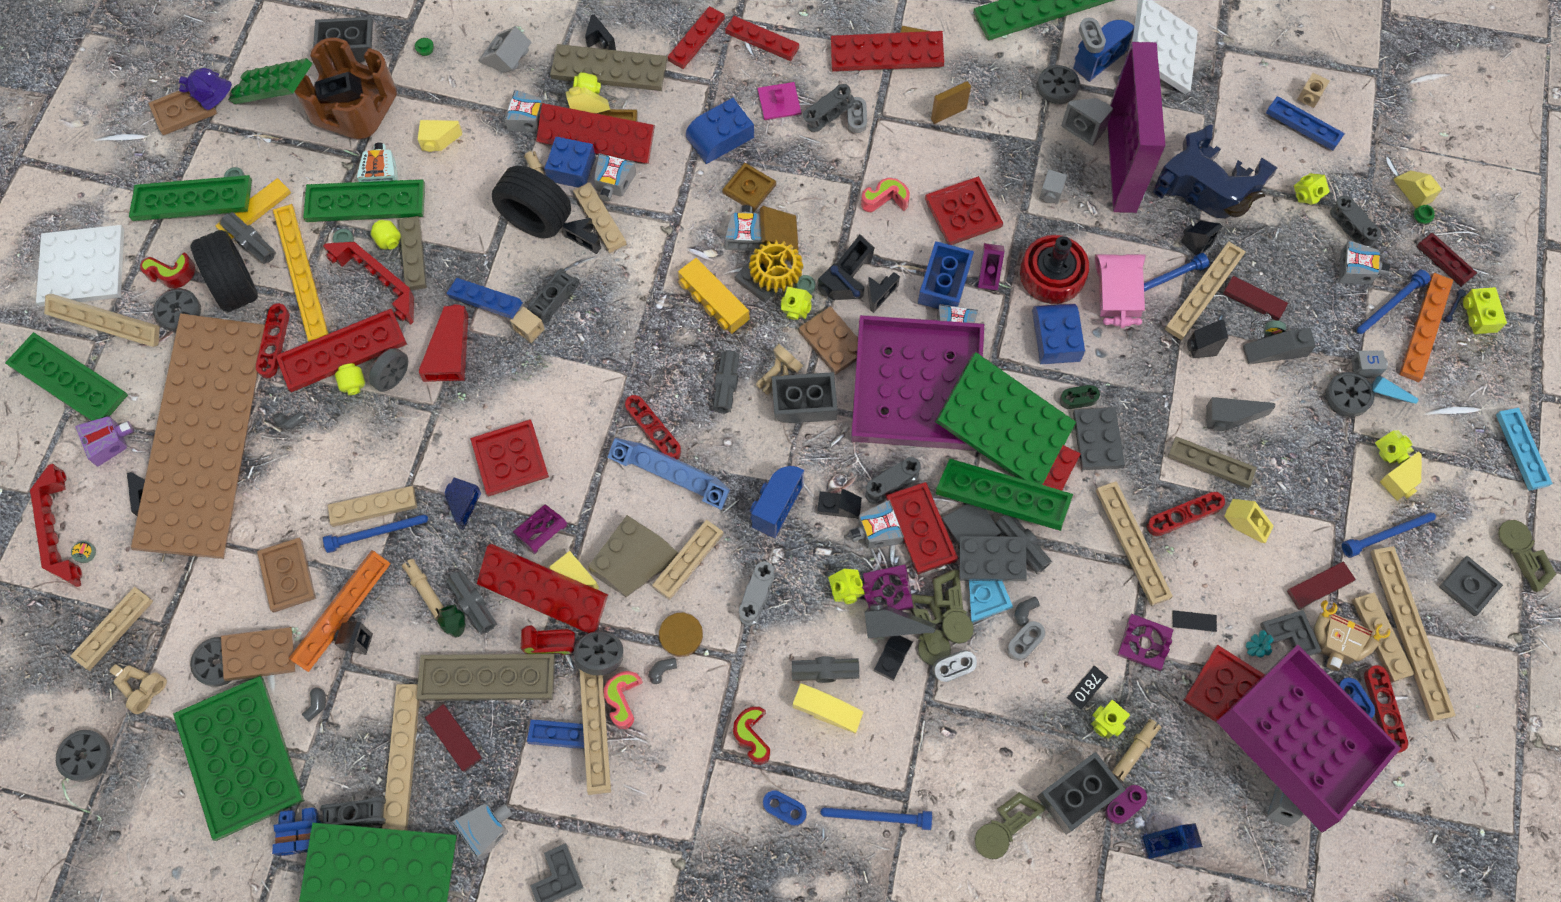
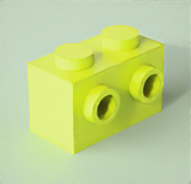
(1484, 310)

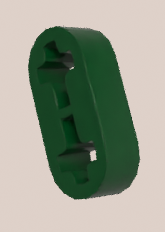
(1080, 399)

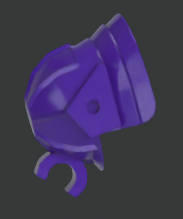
(205, 87)

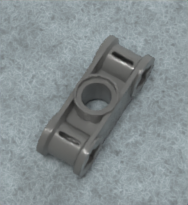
(828, 108)
(1355, 221)
(560, 284)
(892, 480)
(367, 812)

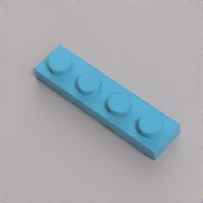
(1524, 449)

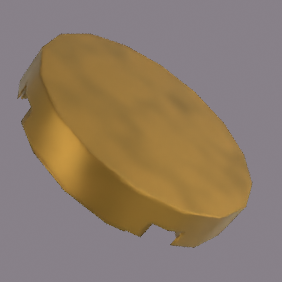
(680, 634)

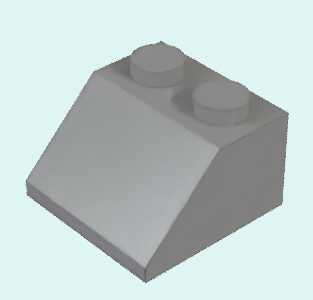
(506, 50)
(1087, 119)

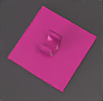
(779, 101)

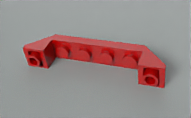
(345, 251)
(50, 482)

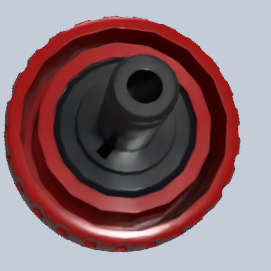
(1054, 269)

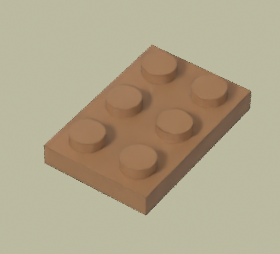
(178, 111)
(831, 339)
(286, 575)
(257, 654)

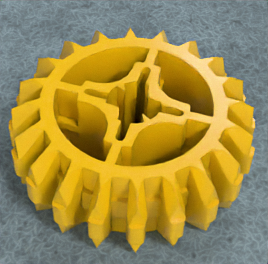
(777, 272)

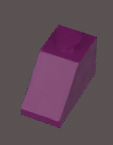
(991, 266)

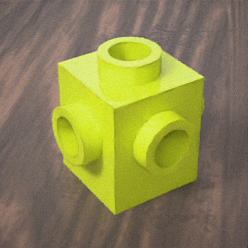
(1311, 188)
(796, 303)
(1394, 447)
(846, 586)
(1109, 720)

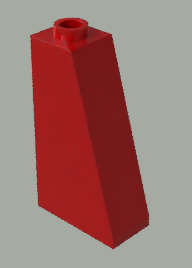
(447, 348)

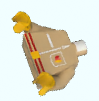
(1344, 639)

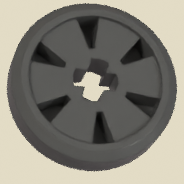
(1058, 94)
(172, 300)
(388, 369)
(1342, 402)
(602, 663)
(202, 665)
(80, 769)

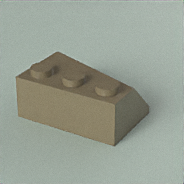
(631, 557)

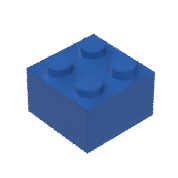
(570, 162)

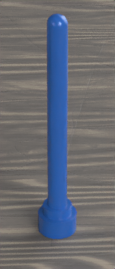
(1198, 263)
(1418, 280)
(332, 542)
(1354, 547)
(922, 819)

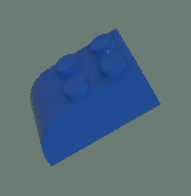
(1118, 39)
(720, 130)
(945, 276)
(1058, 333)
(776, 500)

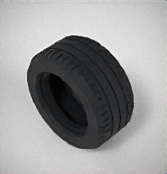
(531, 201)
(224, 270)

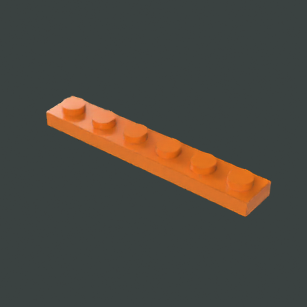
(1426, 327)
(339, 611)

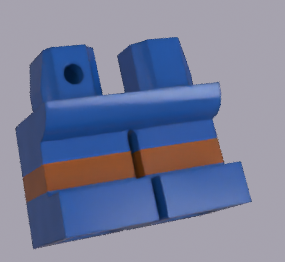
(293, 836)

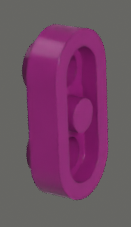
(1127, 804)

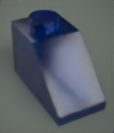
(462, 500)
(1172, 841)

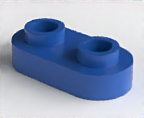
(1358, 695)
(785, 807)

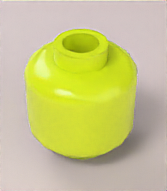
(588, 81)
(385, 234)
(350, 379)

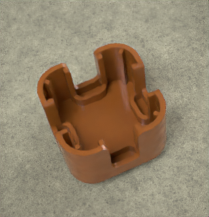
(357, 117)

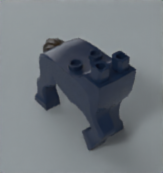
(1206, 184)

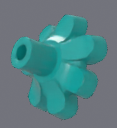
(1260, 645)

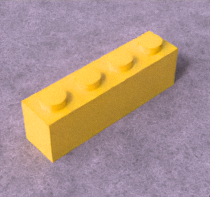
(713, 296)

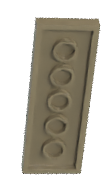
(610, 66)
(486, 677)

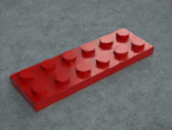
(887, 51)
(608, 134)
(345, 346)
(542, 589)

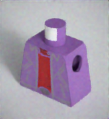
(103, 438)

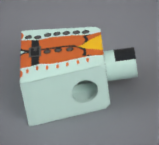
(377, 165)

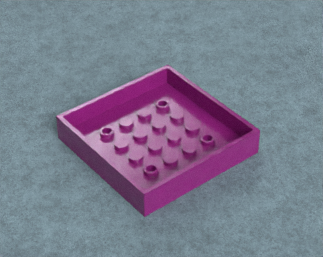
(1135, 127)
(910, 380)
(1309, 738)

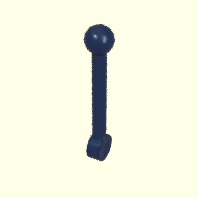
(834, 270)
(1460, 294)

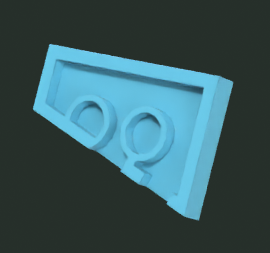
(988, 599)

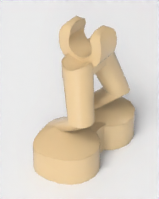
(788, 362)
(141, 698)

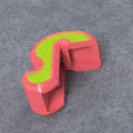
(885, 190)
(616, 700)

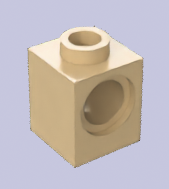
(1313, 90)
(527, 324)

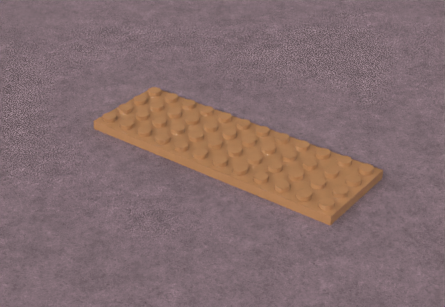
(199, 438)

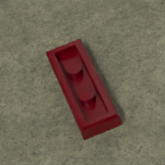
(1446, 259)
(1255, 298)
(1321, 585)
(453, 738)

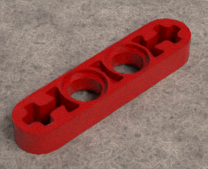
(269, 340)
(654, 426)
(1184, 511)
(1390, 708)

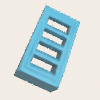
(1387, 388)

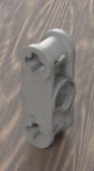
(756, 593)

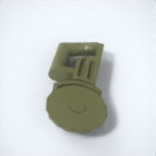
(1518, 539)
(955, 623)
(931, 645)
(994, 838)

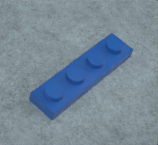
(1305, 123)
(484, 298)

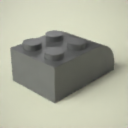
(354, 30)
(804, 397)
(1081, 793)

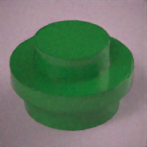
(424, 46)
(1424, 214)

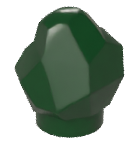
(452, 621)

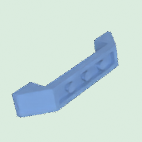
(671, 469)

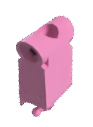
(1121, 288)

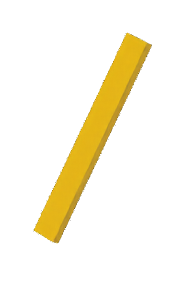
(300, 272)

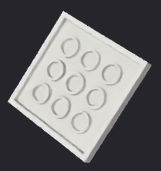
(1174, 41)
(81, 264)

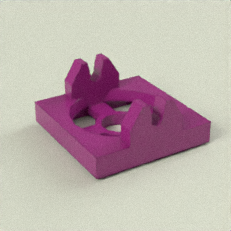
(527, 528)
(898, 571)
(1165, 633)

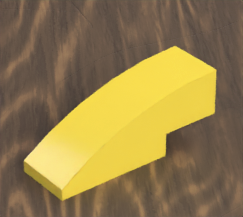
(827, 708)

